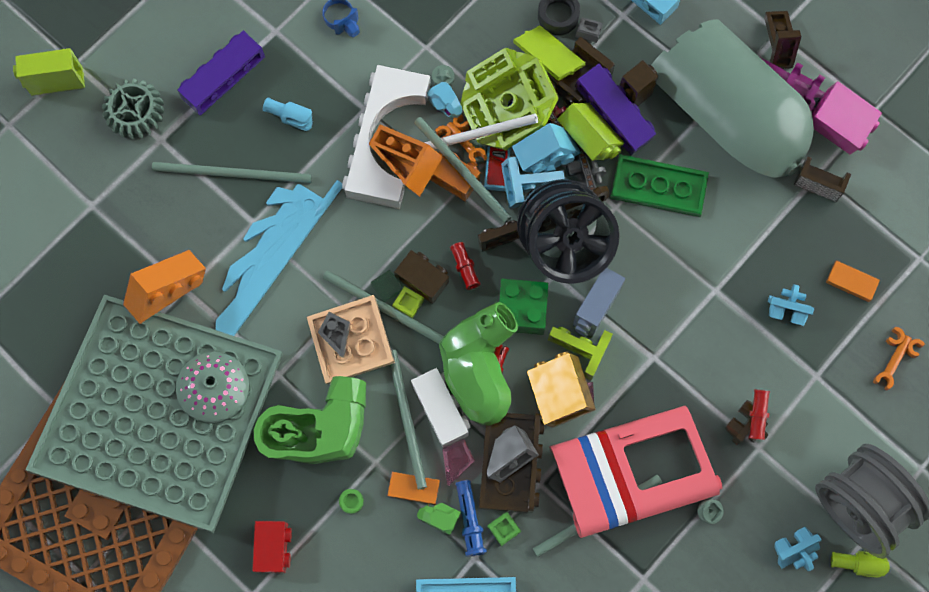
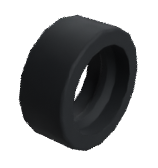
(558, 28)

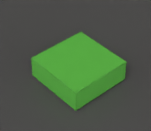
(504, 528)

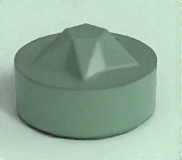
(443, 74)
(710, 511)

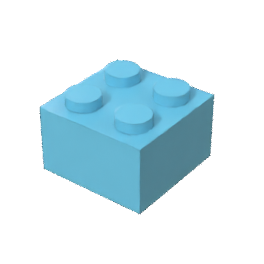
(546, 149)

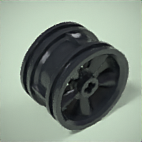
(598, 248)

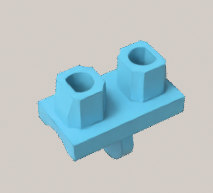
(800, 311)
(801, 553)

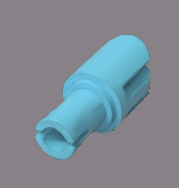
(290, 113)

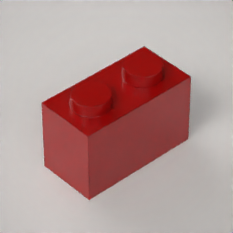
(271, 547)

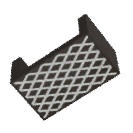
(821, 181)

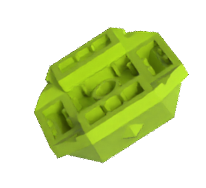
(495, 83)

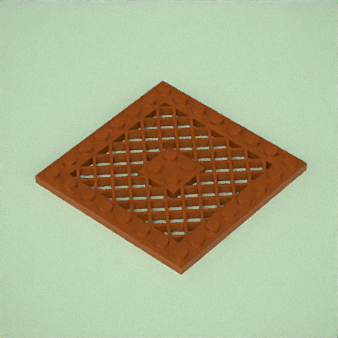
(91, 512)

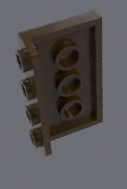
(517, 490)

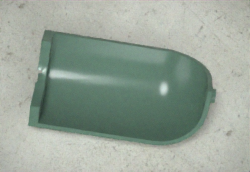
(737, 99)

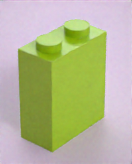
(49, 71)
(591, 131)

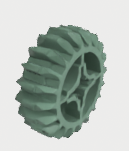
(120, 119)

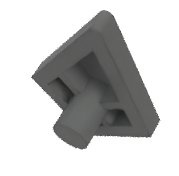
(335, 332)

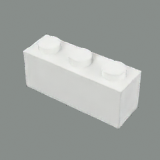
(440, 407)

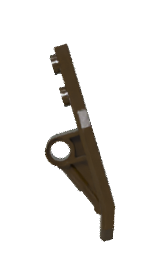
(508, 232)

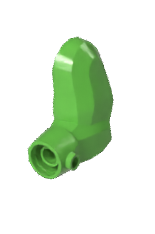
(472, 366)
(315, 434)

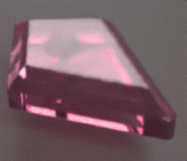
(456, 460)

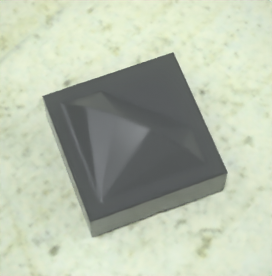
(589, 29)

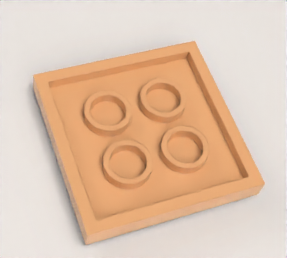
(366, 343)

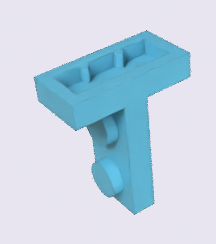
(517, 184)

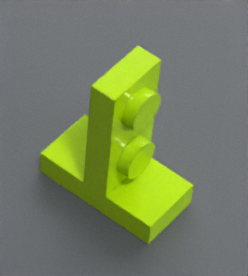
(582, 346)

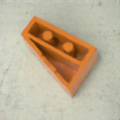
(407, 157)
(162, 284)

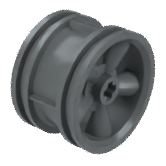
(874, 500)

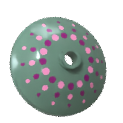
(215, 401)

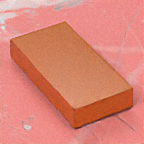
(852, 281)
(405, 487)

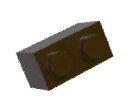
(639, 82)
(422, 276)

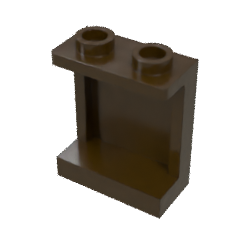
(591, 57)

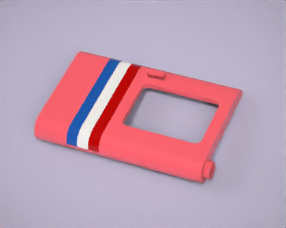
(602, 482)

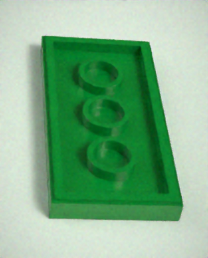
(659, 185)

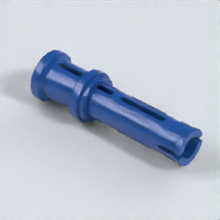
(471, 529)

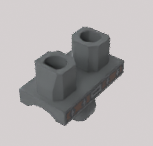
(581, 167)

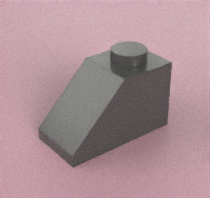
(510, 453)

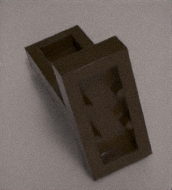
(782, 38)

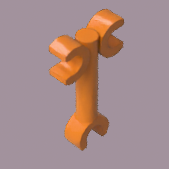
(455, 128)
(905, 344)

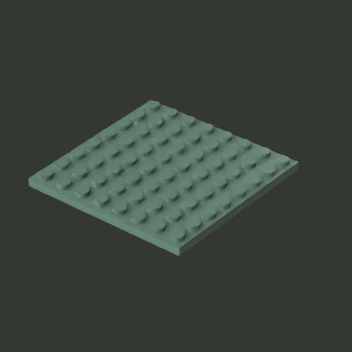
(123, 427)

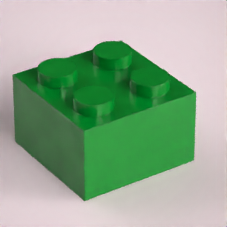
(527, 303)

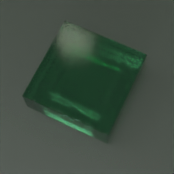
(386, 286)

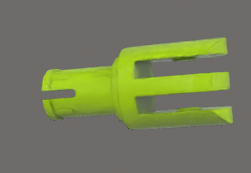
(861, 563)

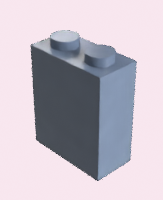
(598, 302)

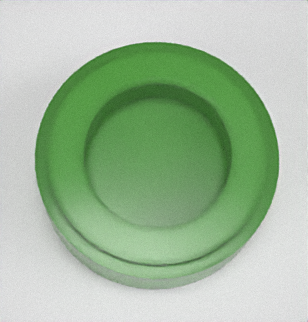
(351, 501)

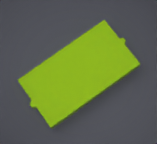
(554, 55)

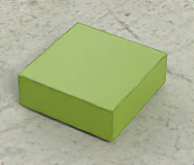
(408, 302)

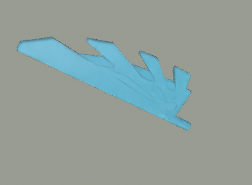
(276, 247)

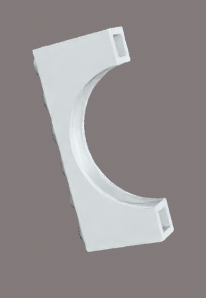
(389, 91)

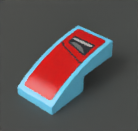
(494, 175)

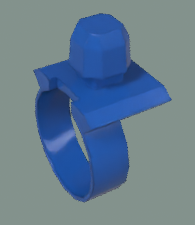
(347, 24)

